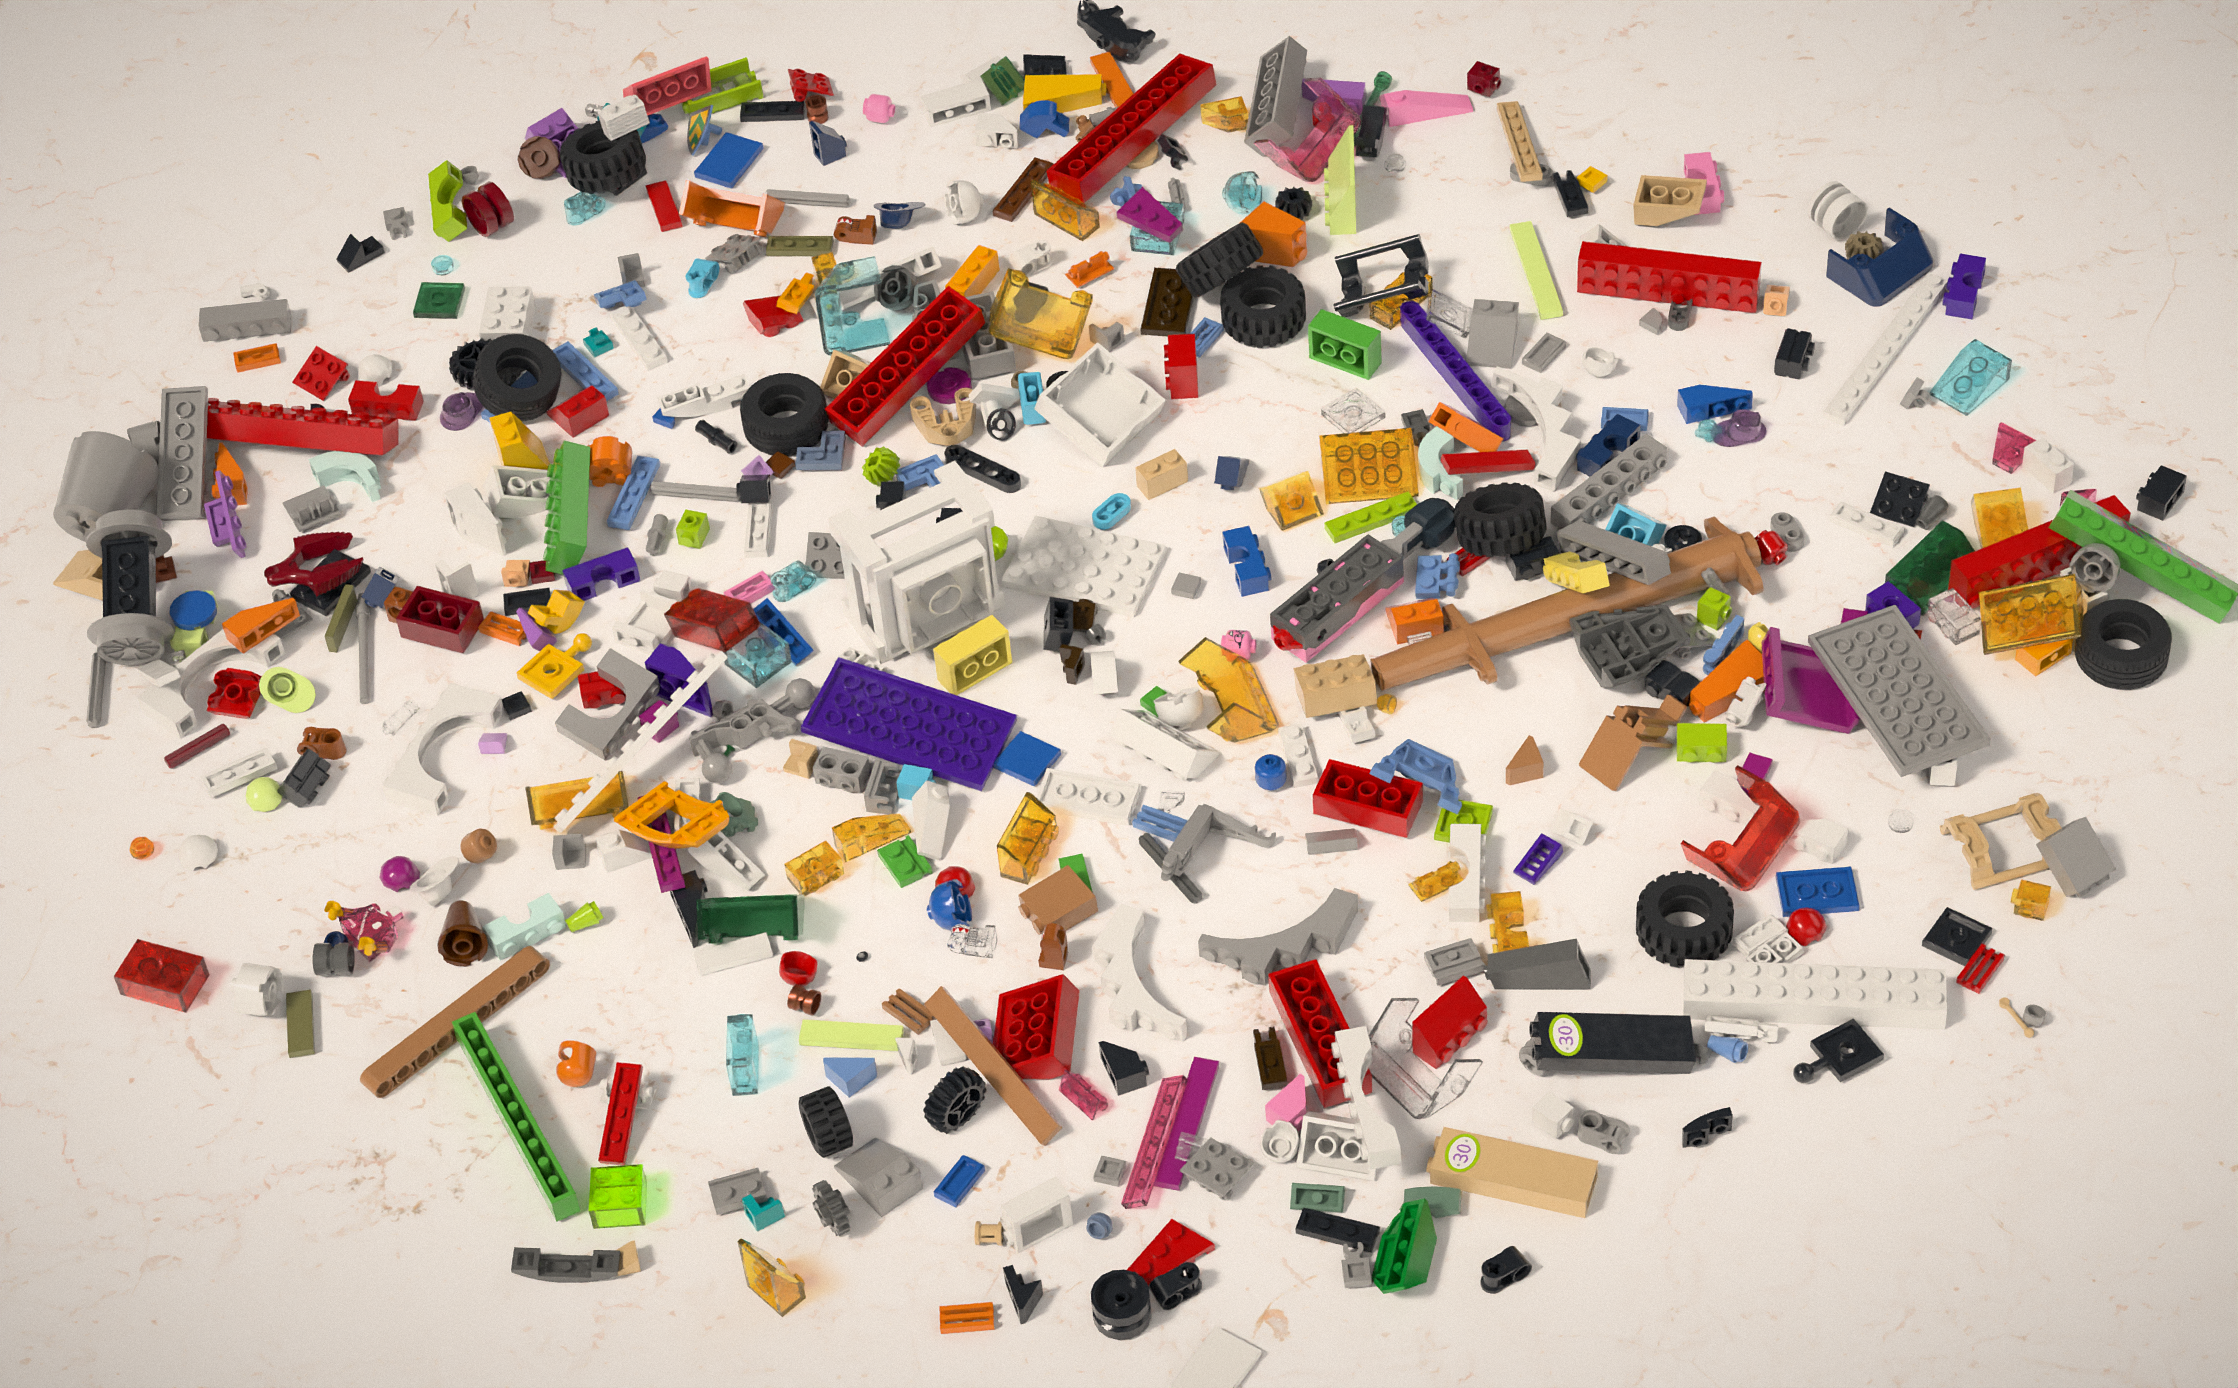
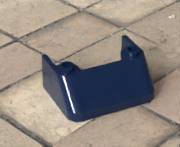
(1891, 272)

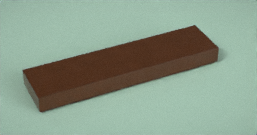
(1020, 191)

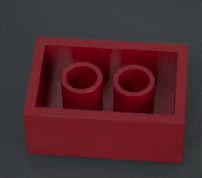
(439, 619)

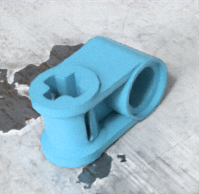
(701, 276)

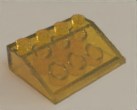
(1368, 465)
(2031, 614)

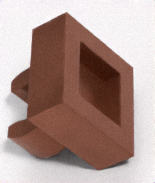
(165, 569)

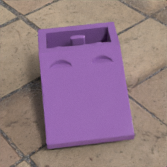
(554, 127)

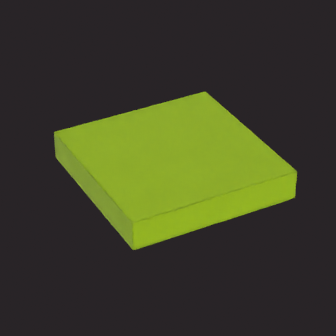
(1469, 814)

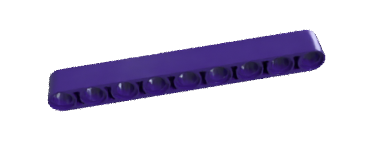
(1455, 370)

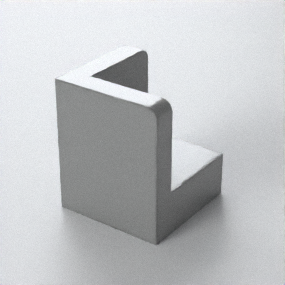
(631, 269)
(1108, 337)
(569, 851)

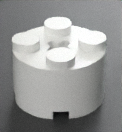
(257, 989)

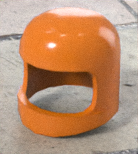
(579, 1067)

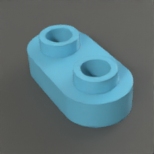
(1111, 511)

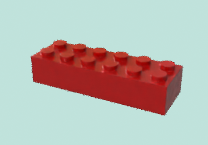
(1311, 1022)

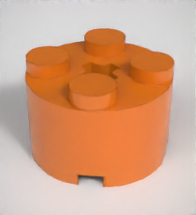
(609, 461)

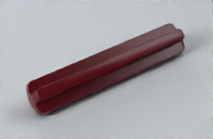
(196, 746)

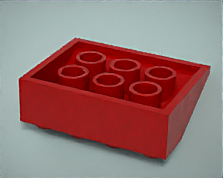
(1038, 1027)

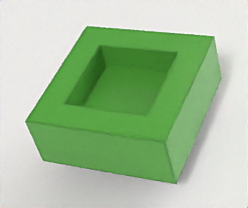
(1147, 700)

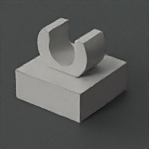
(1915, 395)

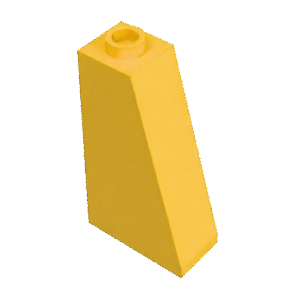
(1068, 91)

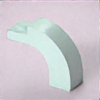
(346, 466)
(1430, 467)

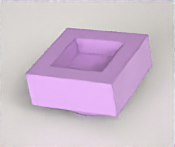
(757, 467)

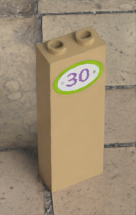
(1513, 1172)

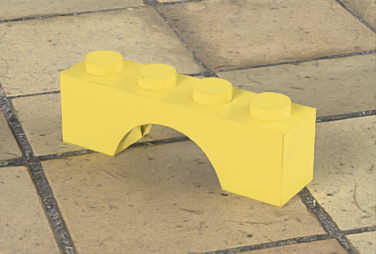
(1569, 572)

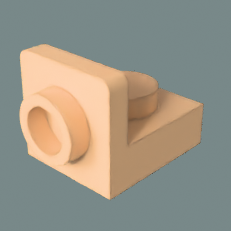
(1776, 300)
(516, 573)

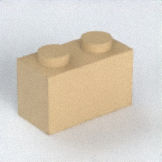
(1161, 474)

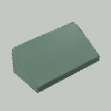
(1317, 1197)

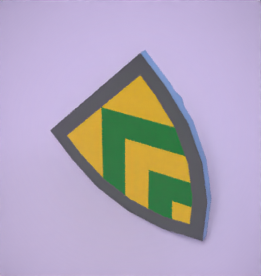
(700, 128)

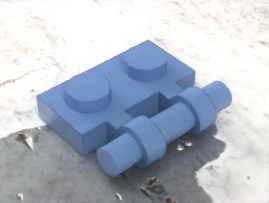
(1430, 574)

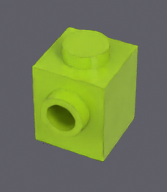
(692, 529)
(1713, 608)

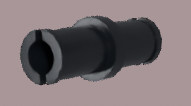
(716, 436)

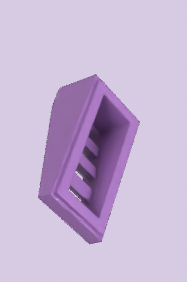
(536, 634)

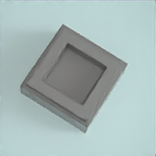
(1186, 585)
(1110, 1171)

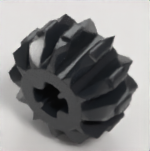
(1294, 202)

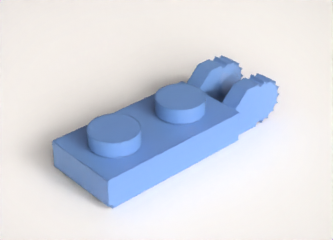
(1724, 646)

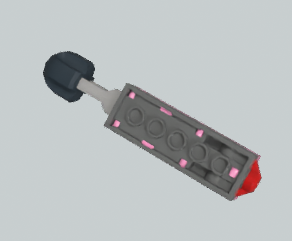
(1356, 582)

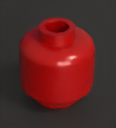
(1771, 547)

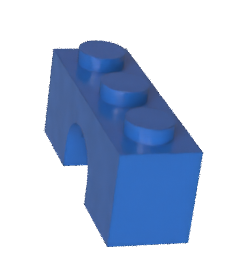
(1242, 547)

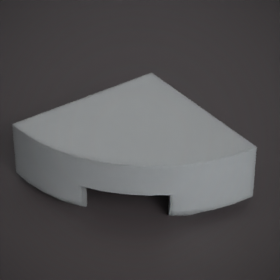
(1651, 321)

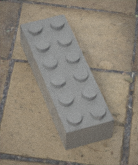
(1276, 94)

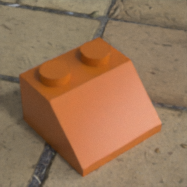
(1415, 619)

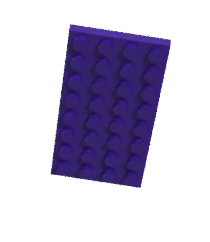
(909, 723)

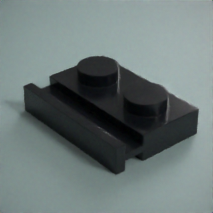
(1044, 65)

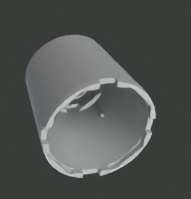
(101, 478)

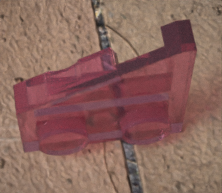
(2009, 448)

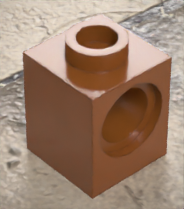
(395, 602)

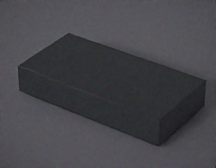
(525, 599)

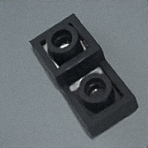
(1698, 1131)

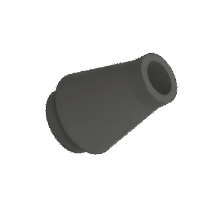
(1933, 510)

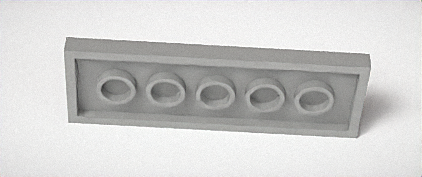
(182, 453)

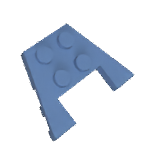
(1424, 765)

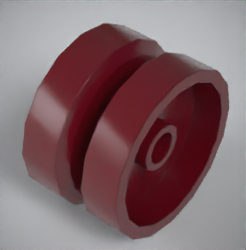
(487, 209)

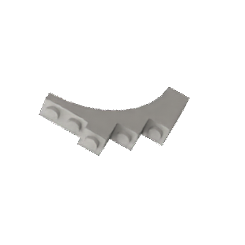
(1290, 947)

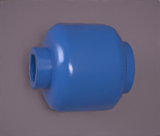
(1270, 772)

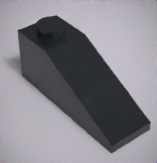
(686, 905)

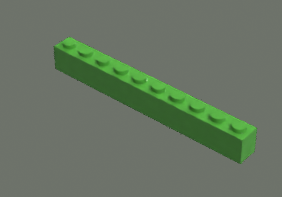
(516, 1117)

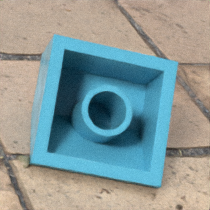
(1635, 525)

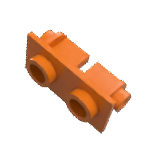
(1088, 271)

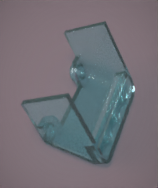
(846, 330)

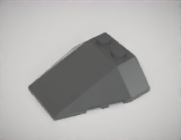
(1626, 644)

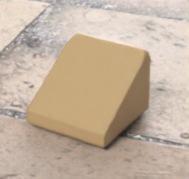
(629, 1259)

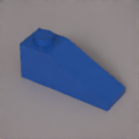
(775, 621)

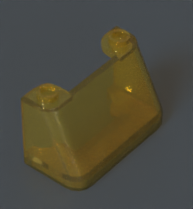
(1038, 317)

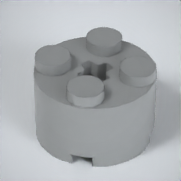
(146, 438)

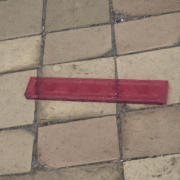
(1154, 1142)

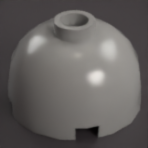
(2095, 567)

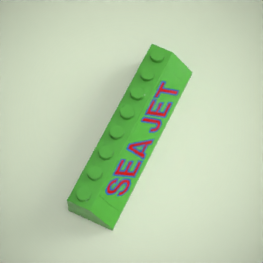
(2147, 557)

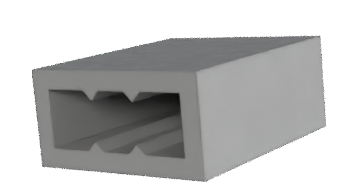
(2076, 857)

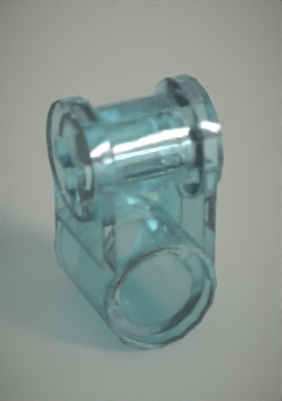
(581, 207)
(793, 579)

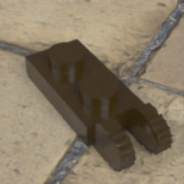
(1270, 1060)

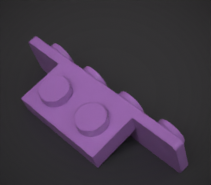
(222, 517)

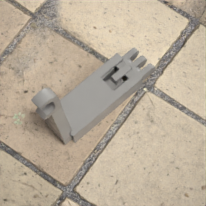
(1196, 830)

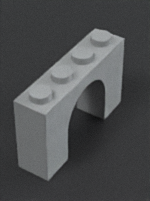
(603, 735)

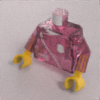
(367, 927)

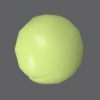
(263, 794)

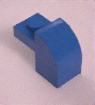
(1043, 115)

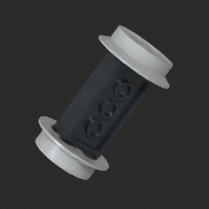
(128, 549)

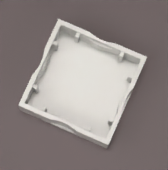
(1099, 404)

